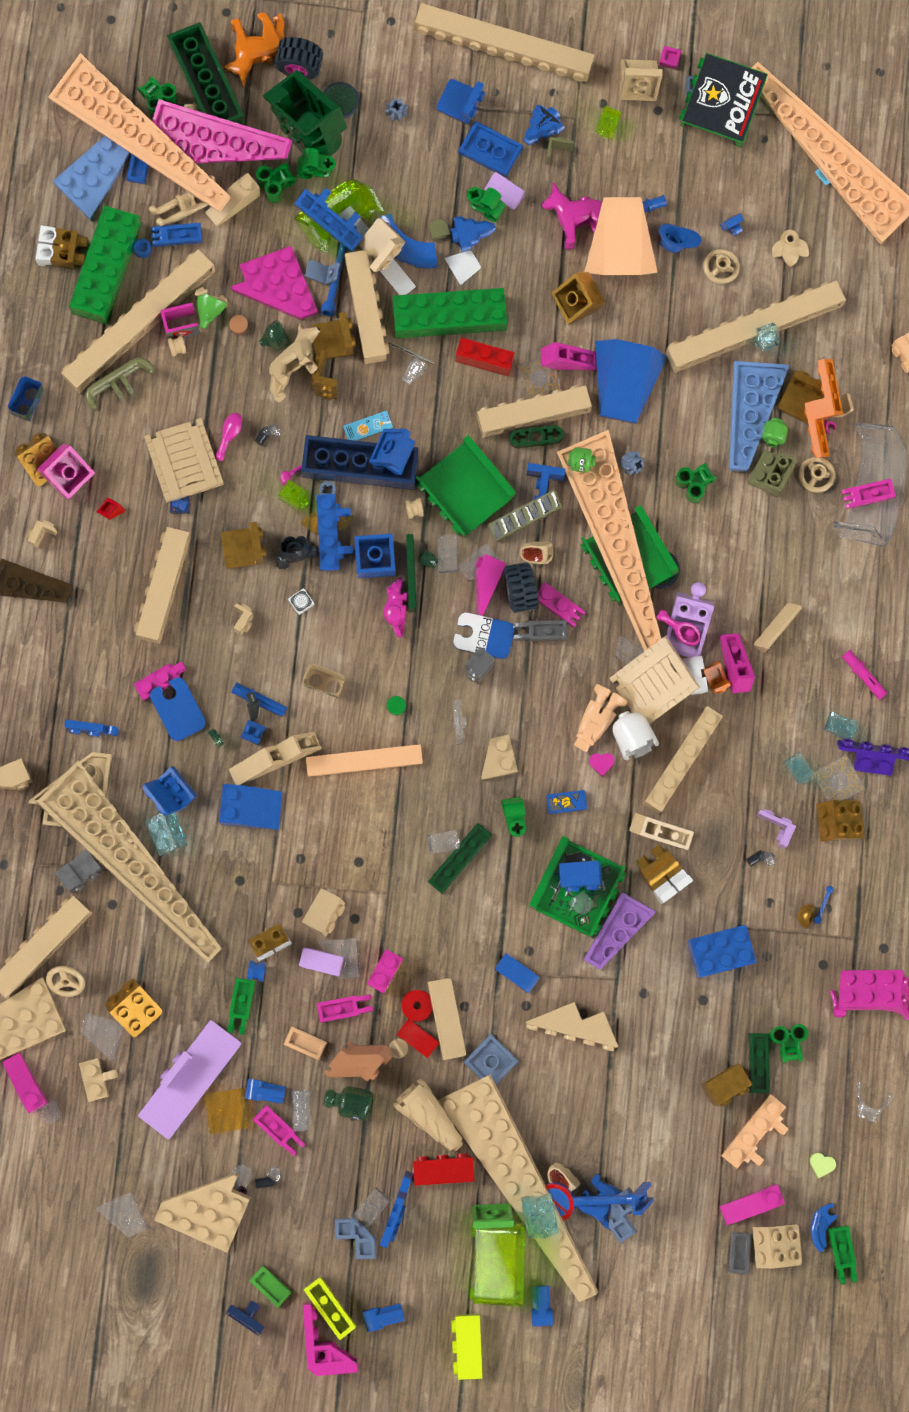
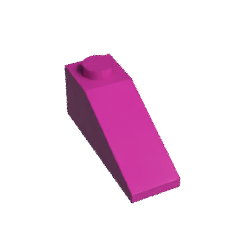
(567, 357)
(486, 578)
(736, 663)
(25, 1083)
(752, 1204)

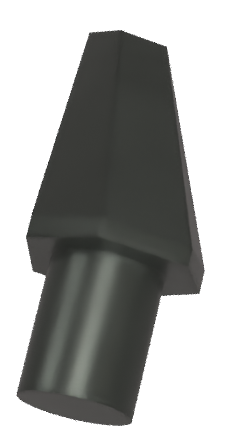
(253, 706)

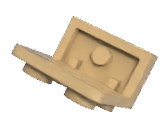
(381, 244)
(777, 1246)

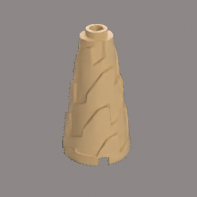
(428, 1114)

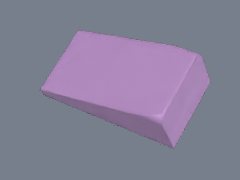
(321, 961)

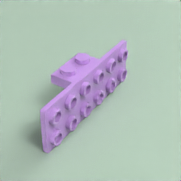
(189, 1079)

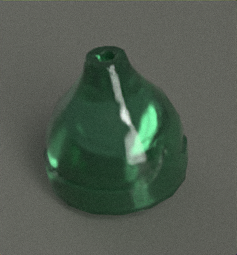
(275, 336)

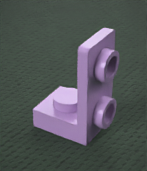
(784, 835)

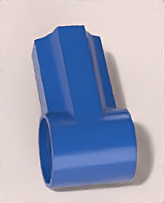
(261, 1090)
(541, 1310)
(379, 1317)

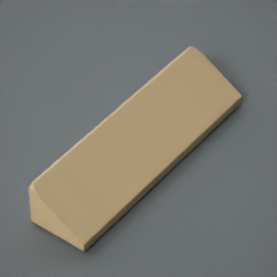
(447, 1018)

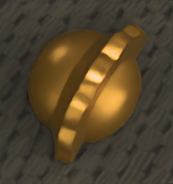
(806, 915)

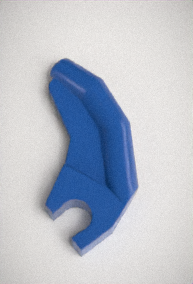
(819, 1225)

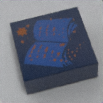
(180, 506)

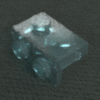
(166, 833)
(539, 1216)

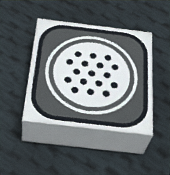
(301, 601)

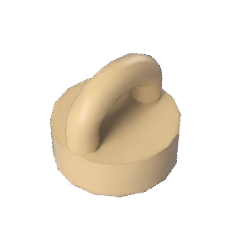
(399, 1048)

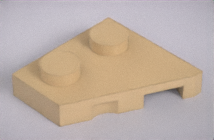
(499, 758)

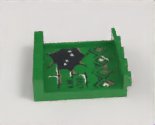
(553, 900)

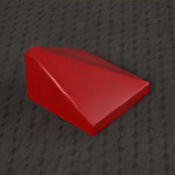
(110, 509)

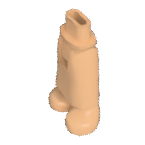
(596, 718)

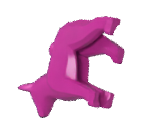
(572, 213)

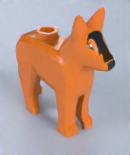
(254, 48)

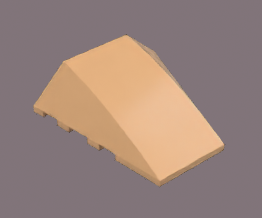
(621, 239)

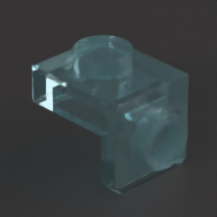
(767, 337)
(841, 726)
(799, 768)

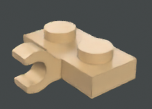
(95, 1079)

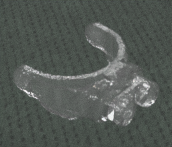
(865, 1110)

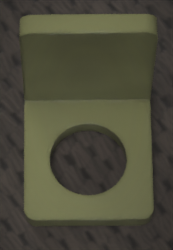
(559, 143)

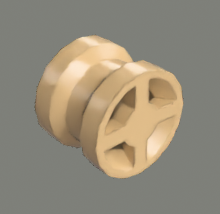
(177, 346)
(414, 508)

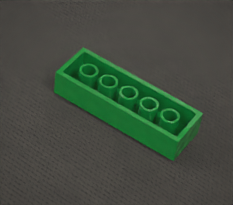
(105, 265)
(449, 313)

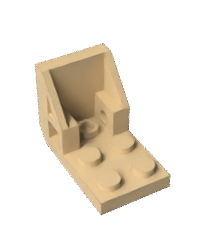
(639, 80)

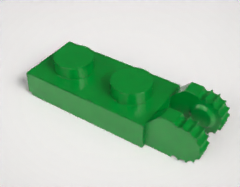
(241, 1003)
(843, 1252)

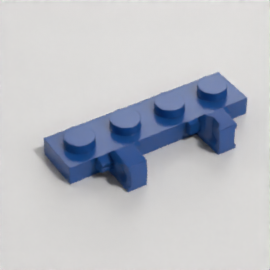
(341, 229)
(329, 547)

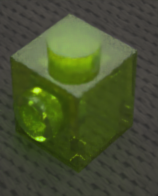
(293, 495)

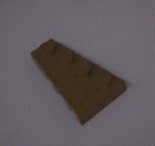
(30, 584)

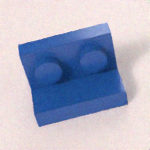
(393, 450)

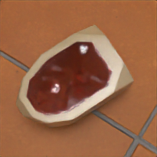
(537, 552)
(560, 1174)

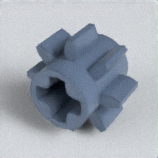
(391, 109)
(632, 462)

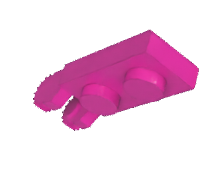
(342, 1008)
(277, 1129)

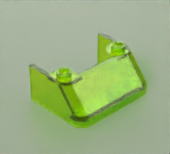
(350, 193)

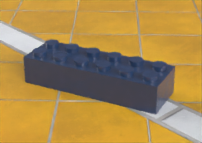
(349, 463)

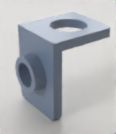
(321, 272)

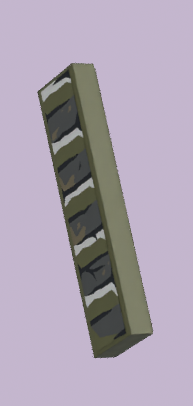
(525, 515)

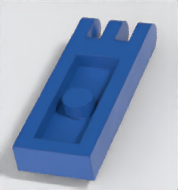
(176, 234)

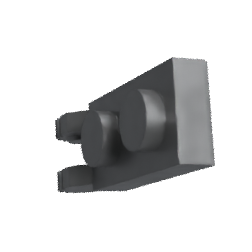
(542, 630)

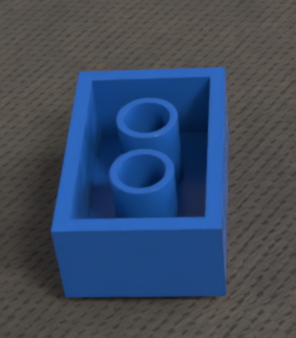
(721, 951)

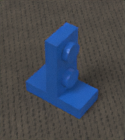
(545, 473)

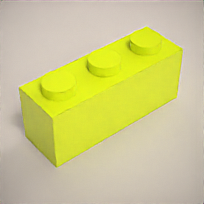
(330, 1307)
(467, 1346)

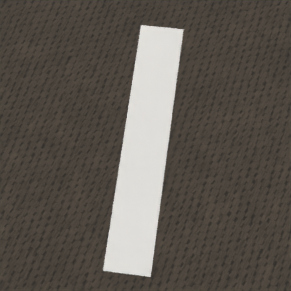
(393, 273)

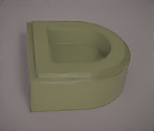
(439, 229)

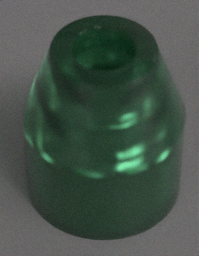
(428, 559)

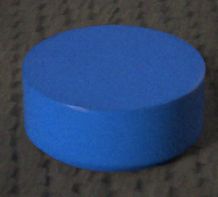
(142, 248)

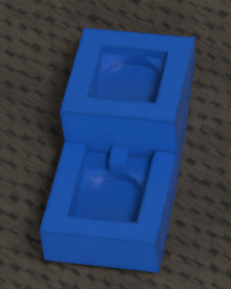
(517, 973)

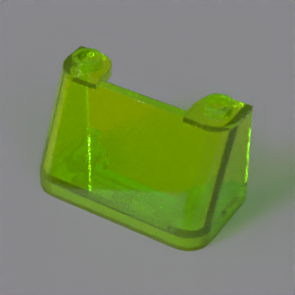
(499, 1266)

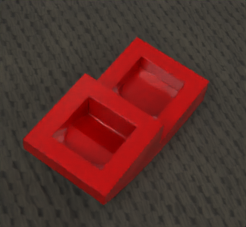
(417, 1038)

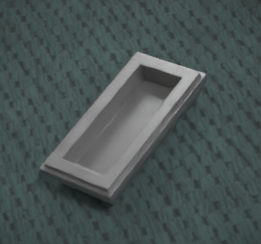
(740, 1253)

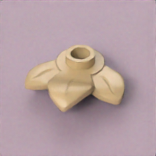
(790, 250)

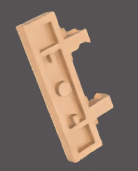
(744, 1144)

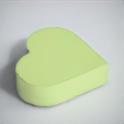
(821, 1164)

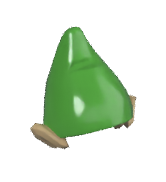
(209, 306)

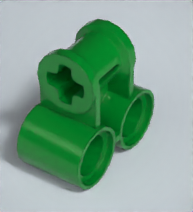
(153, 92)
(314, 164)
(278, 180)
(486, 202)
(698, 480)
(514, 813)
(789, 1042)

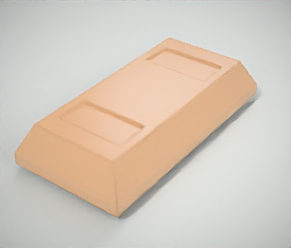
(305, 1043)

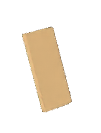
(777, 626)

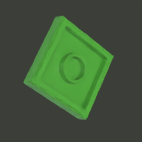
(492, 1216)

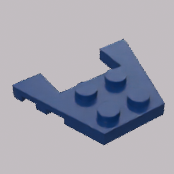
(397, 1212)

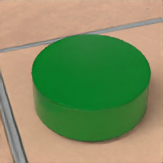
(396, 705)

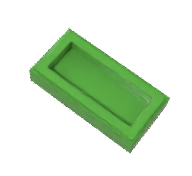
(270, 1286)

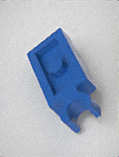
(92, 729)

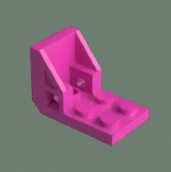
(335, 1359)

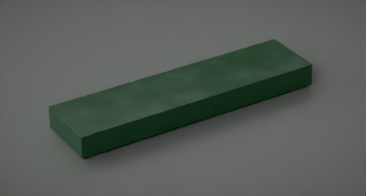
(411, 572)
(459, 858)

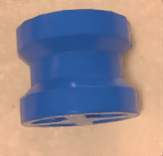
(256, 970)

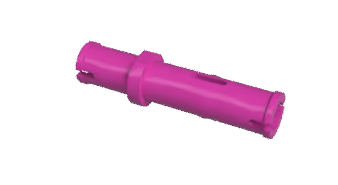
(863, 673)

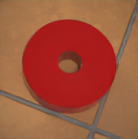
(414, 1014)

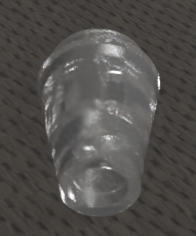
(414, 370)

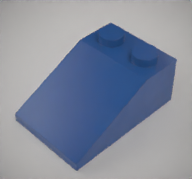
(250, 807)

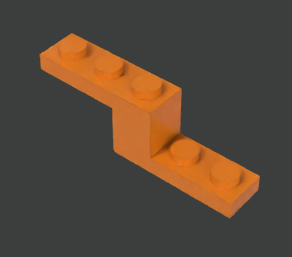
(823, 408)

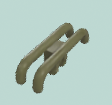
(115, 376)

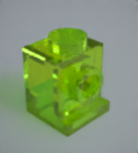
(613, 118)

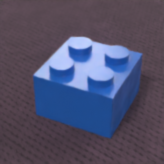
(375, 556)
(581, 875)

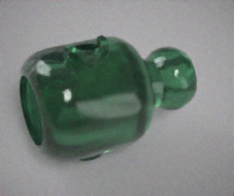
(352, 1102)

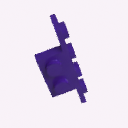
(872, 757)

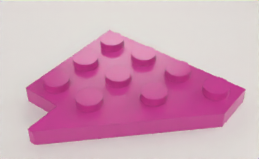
(277, 283)

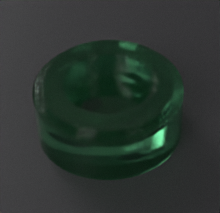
(216, 738)

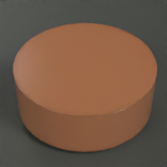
(238, 324)

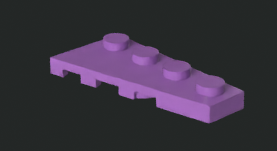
(617, 930)

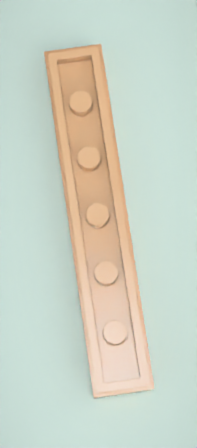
(364, 760)

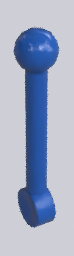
(829, 889)

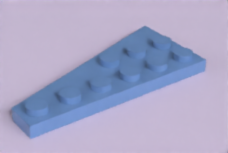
(92, 176)
(753, 398)

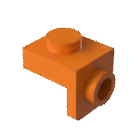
(716, 677)

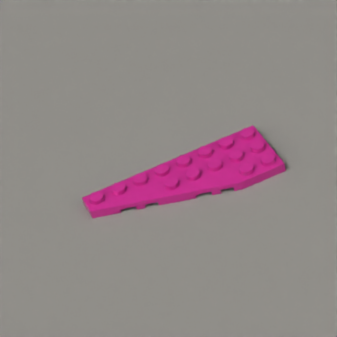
(216, 139)

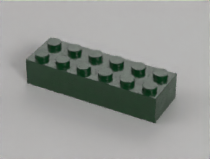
(204, 74)

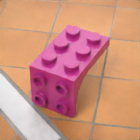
(875, 991)

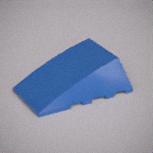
(625, 377)

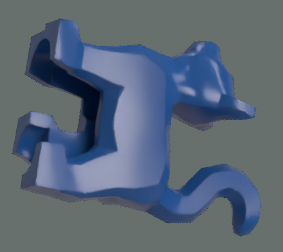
(600, 1212)

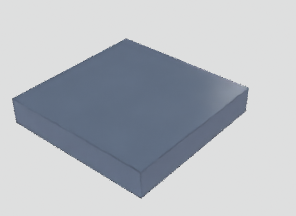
(491, 1059)

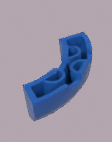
(414, 252)

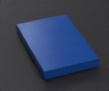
(490, 149)

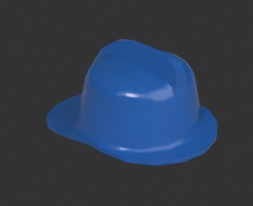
(678, 238)

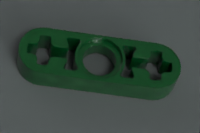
(522, 434)

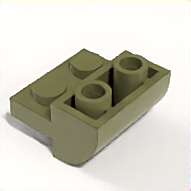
(772, 472)

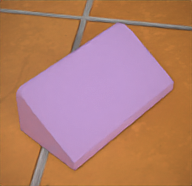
(511, 194)

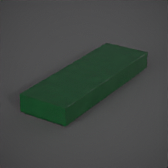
(759, 1063)

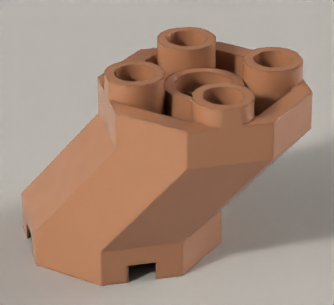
(359, 1061)

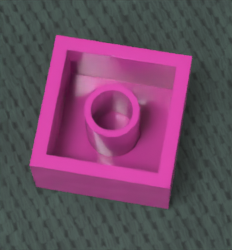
(66, 471)

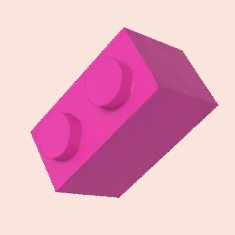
(385, 971)

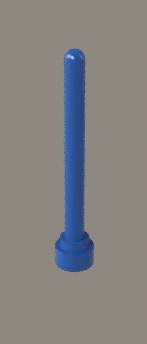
(328, 307)

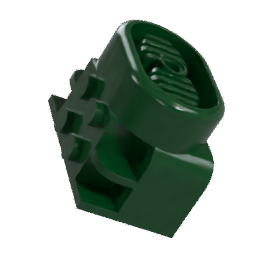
(307, 114)

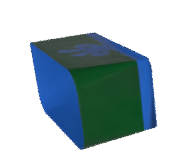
(24, 384)

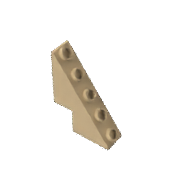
(275, 757)
(569, 1023)

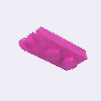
(869, 493)
(559, 604)

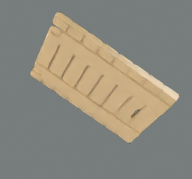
(183, 458)
(655, 681)

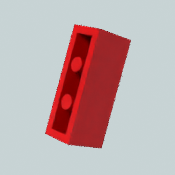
(484, 356)
(443, 1170)

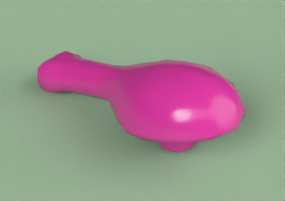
(230, 429)
(685, 631)

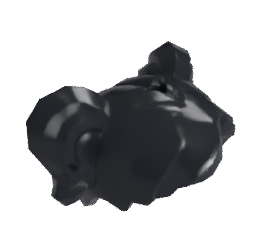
(293, 544)

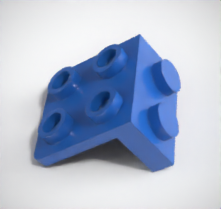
(461, 100)
(170, 792)

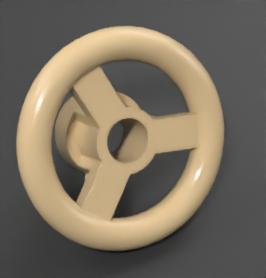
(721, 259)
(817, 468)
(67, 979)

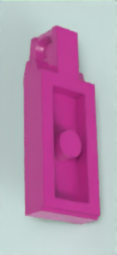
(158, 678)

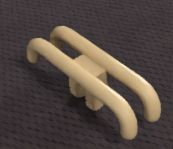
(185, 202)

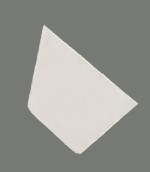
(463, 265)

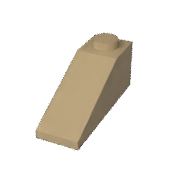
(241, 193)
(15, 776)
(661, 831)

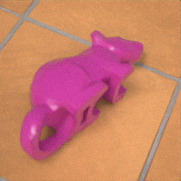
(394, 610)

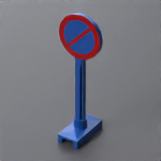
(566, 1202)

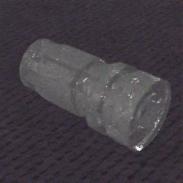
(301, 1114)

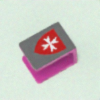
(178, 312)

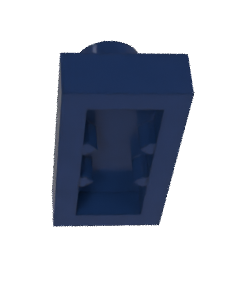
(246, 1318)

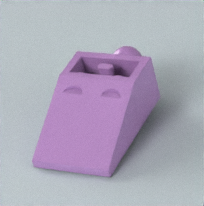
(691, 615)

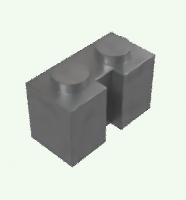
(479, 665)
(79, 871)

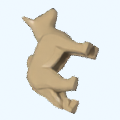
(291, 359)

